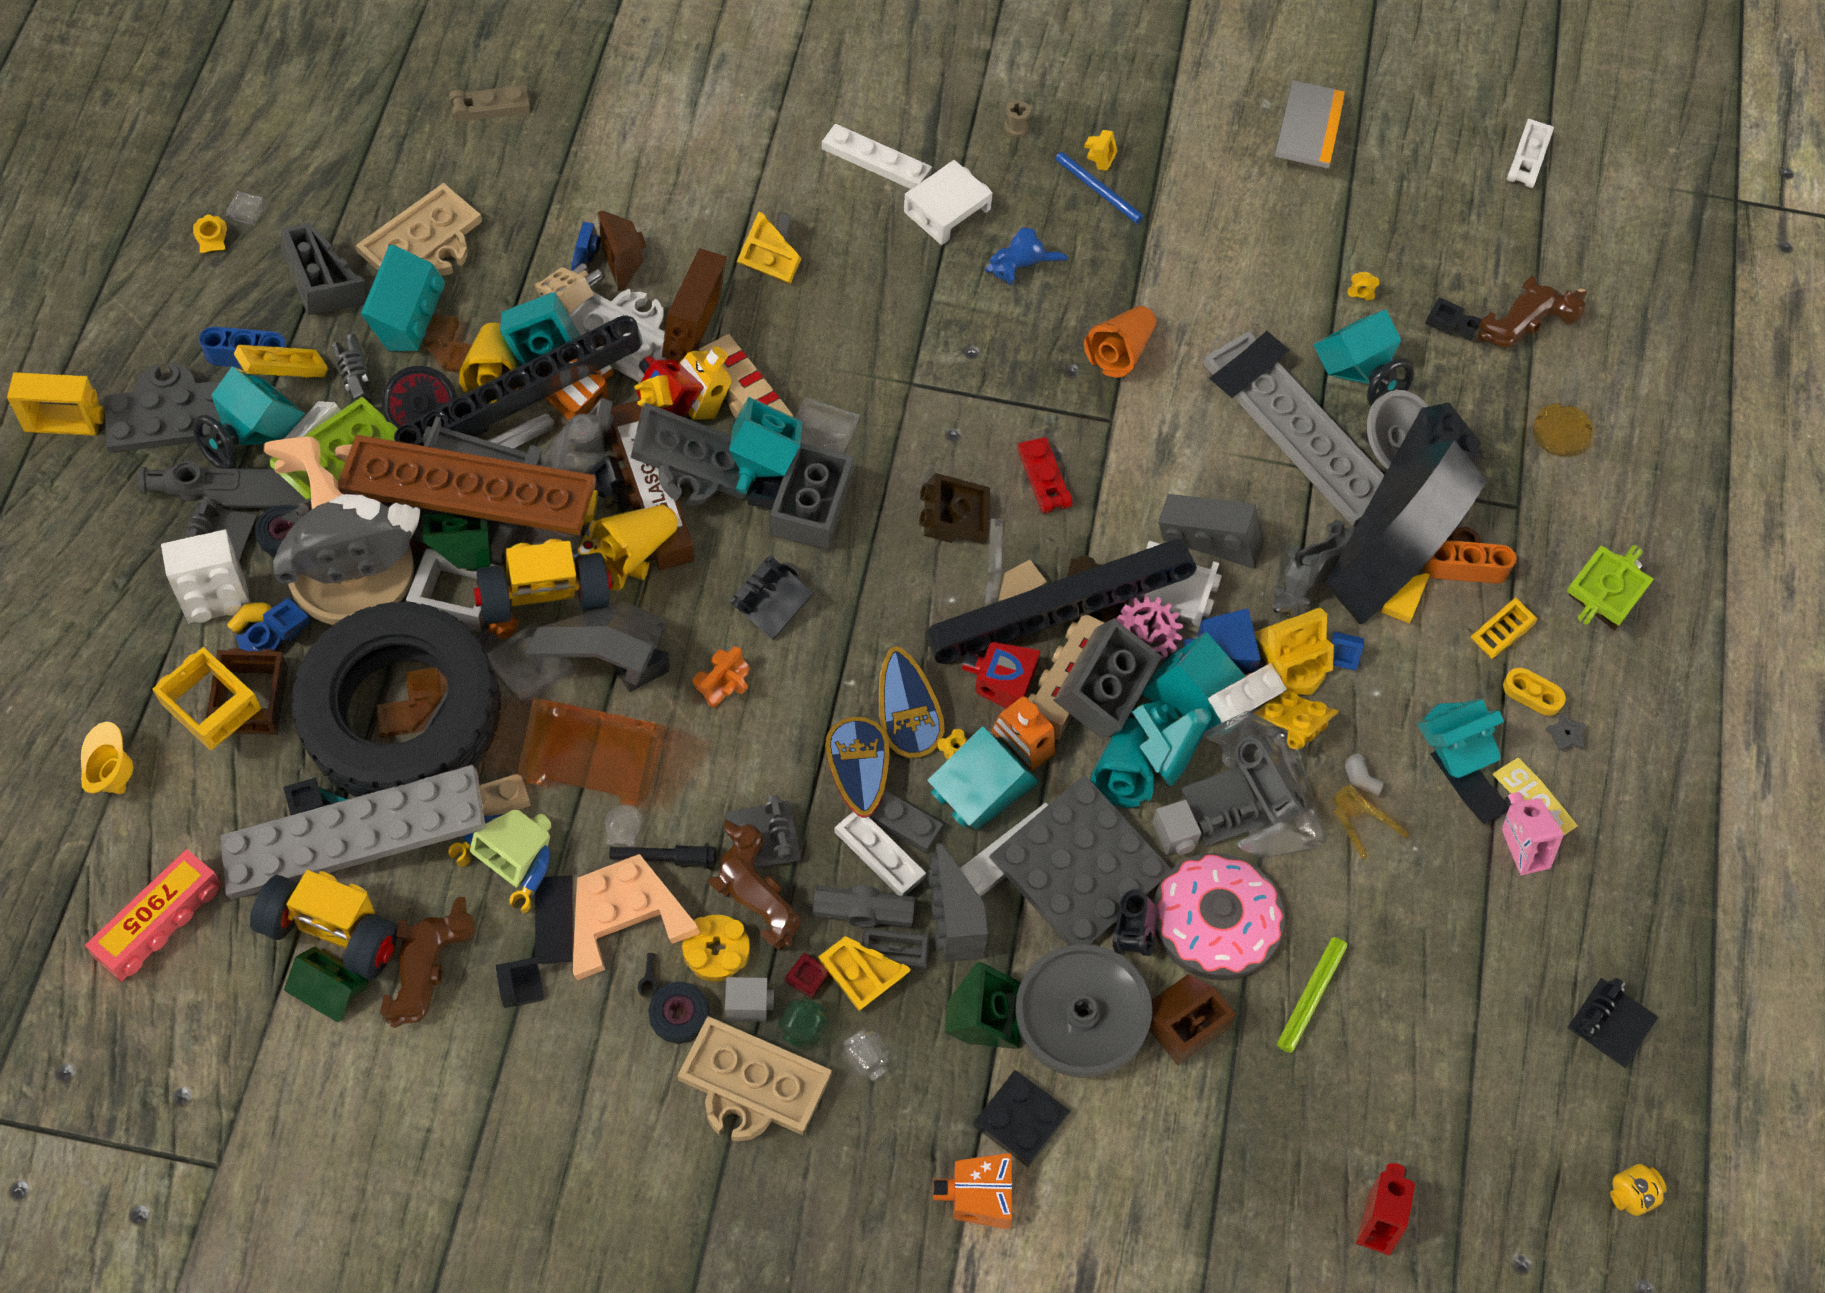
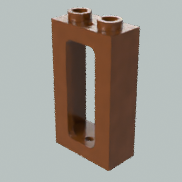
(694, 305)

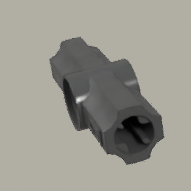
(863, 906)

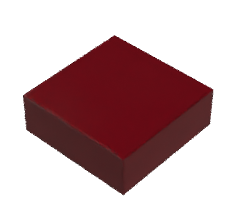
(807, 976)

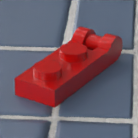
(1044, 475)

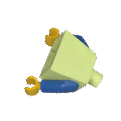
(512, 848)

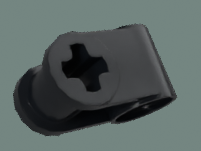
(1136, 930)

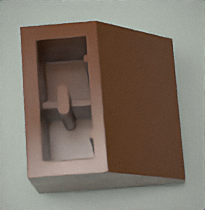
(1189, 1017)

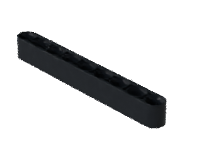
(530, 376)
(1061, 601)

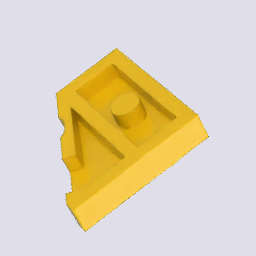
(769, 252)

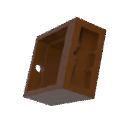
(264, 661)

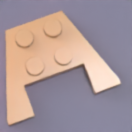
(618, 899)

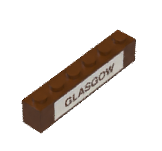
(646, 486)

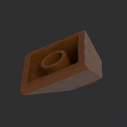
(621, 247)

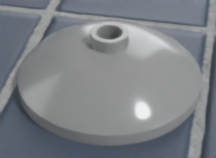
(1390, 422)

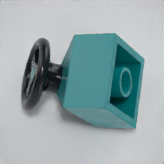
(1364, 355)
(249, 414)

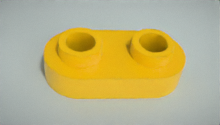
(1534, 691)

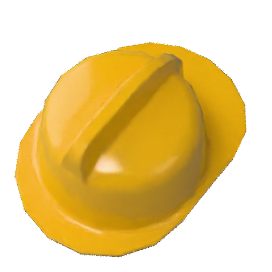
(104, 761)

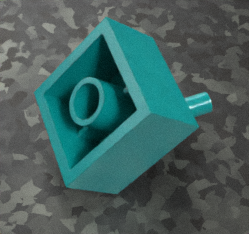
(537, 327)
(763, 442)

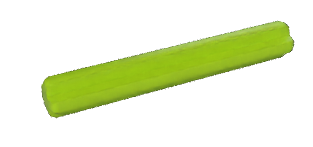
(1312, 995)

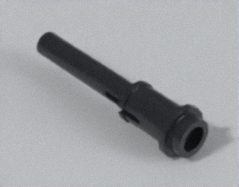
(681, 855)

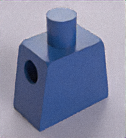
(1235, 637)

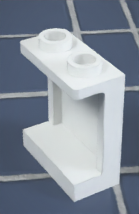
(946, 200)
(1188, 596)

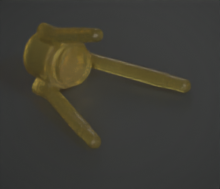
(1352, 803)

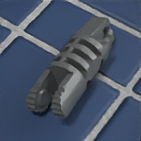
(353, 368)

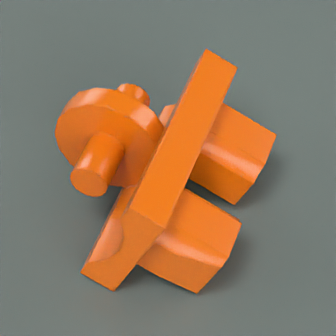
(725, 678)

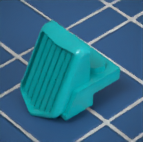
(1462, 735)
(1171, 740)

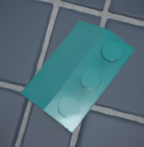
(402, 299)

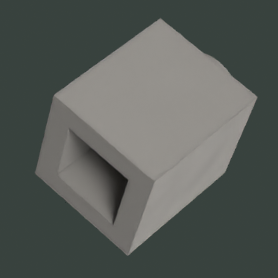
(1176, 828)
(748, 999)

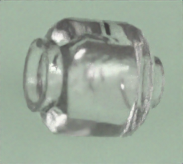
(866, 1054)

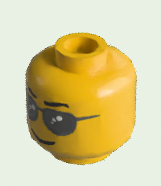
(1638, 1189)

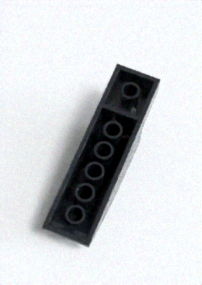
(1410, 512)

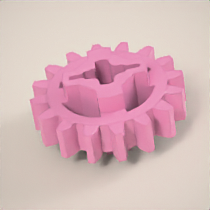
(1161, 624)

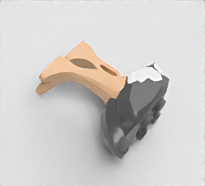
(342, 533)

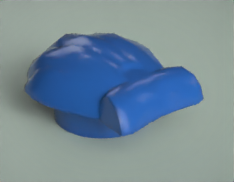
(258, 637)

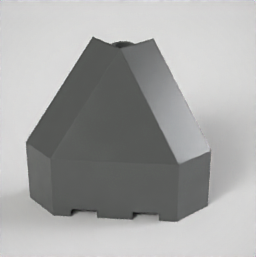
(613, 633)

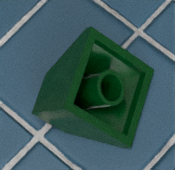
(458, 539)
(984, 1009)

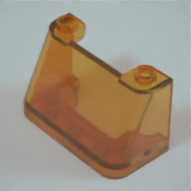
(591, 750)

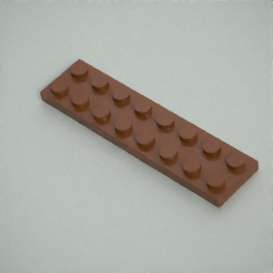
(467, 484)

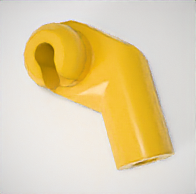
(248, 613)

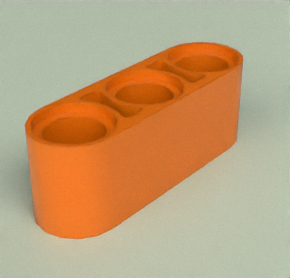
(1482, 558)

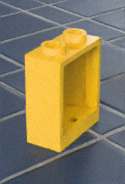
(30, 389)
(224, 719)

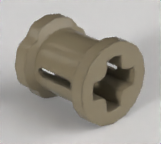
(1017, 113)

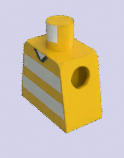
(708, 370)

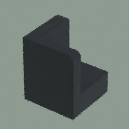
(519, 982)

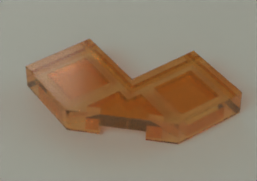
(440, 342)
(408, 715)

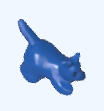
(1022, 252)

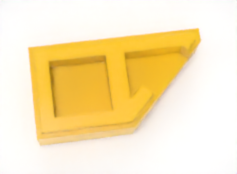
(1405, 601)

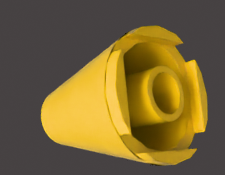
(486, 359)
(632, 536)

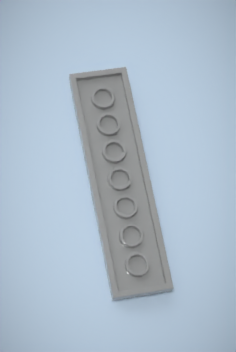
(1305, 434)
(353, 831)

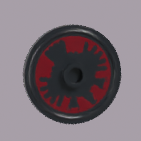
(415, 393)

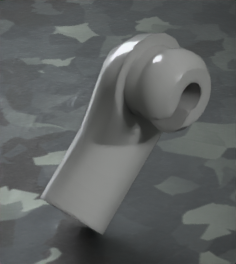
(1359, 776)

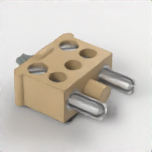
(571, 286)

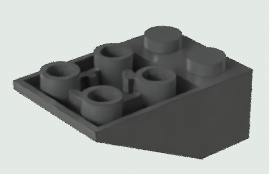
(957, 909)

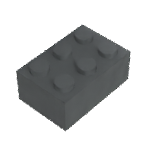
(812, 496)
(1107, 678)

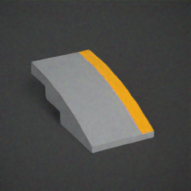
(1310, 124)

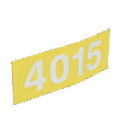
(1519, 778)

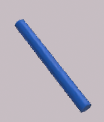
(1099, 187)

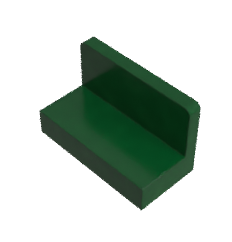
(323, 983)

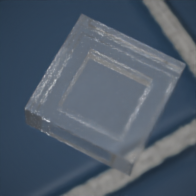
(245, 208)

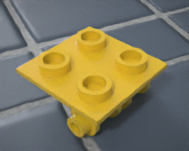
(1298, 715)

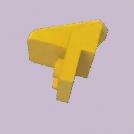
(1298, 650)

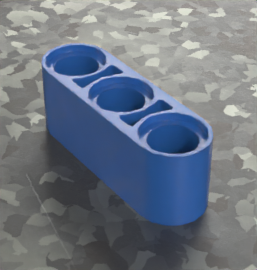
(221, 342)

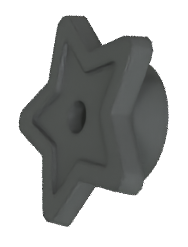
(1563, 740)

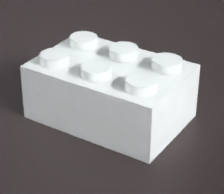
(205, 576)

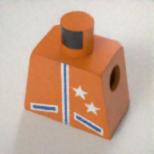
(979, 1190)

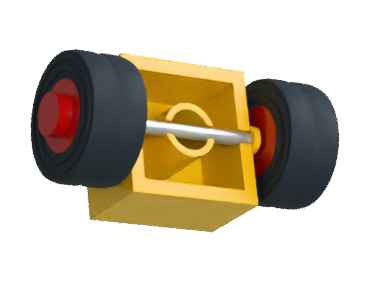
(541, 575)
(330, 913)

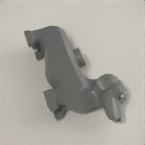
(1309, 568)

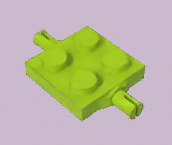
(1610, 585)

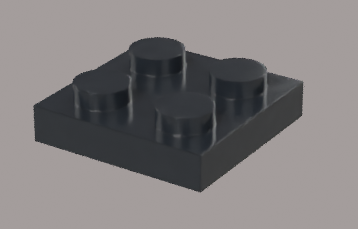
(1021, 1118)

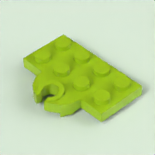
(340, 430)

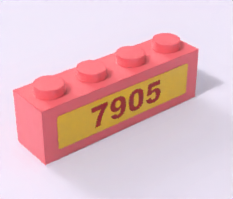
(154, 915)

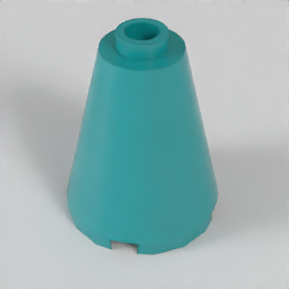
(1123, 769)

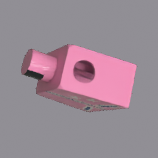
(1531, 833)

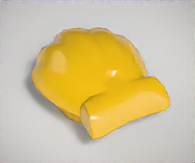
(210, 233)

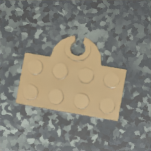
(427, 229)
(752, 1081)

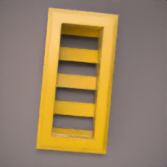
(1523, 614)

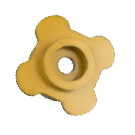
(1363, 279)
(947, 745)

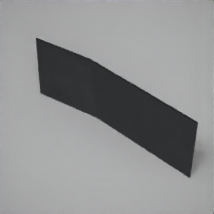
(1249, 364)
(1476, 793)
(553, 920)

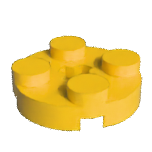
(728, 961)

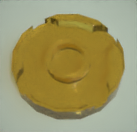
(1562, 430)

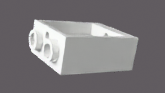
(424, 584)

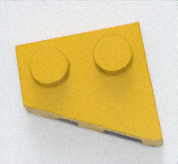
(861, 971)

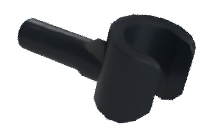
(649, 975)

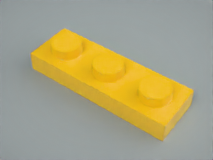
(280, 361)

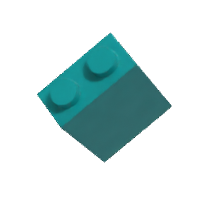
(1193, 676)
(981, 780)

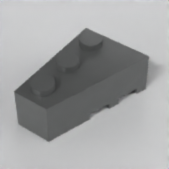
(318, 273)
(1214, 527)

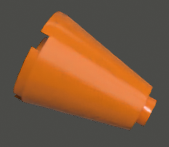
(1120, 341)

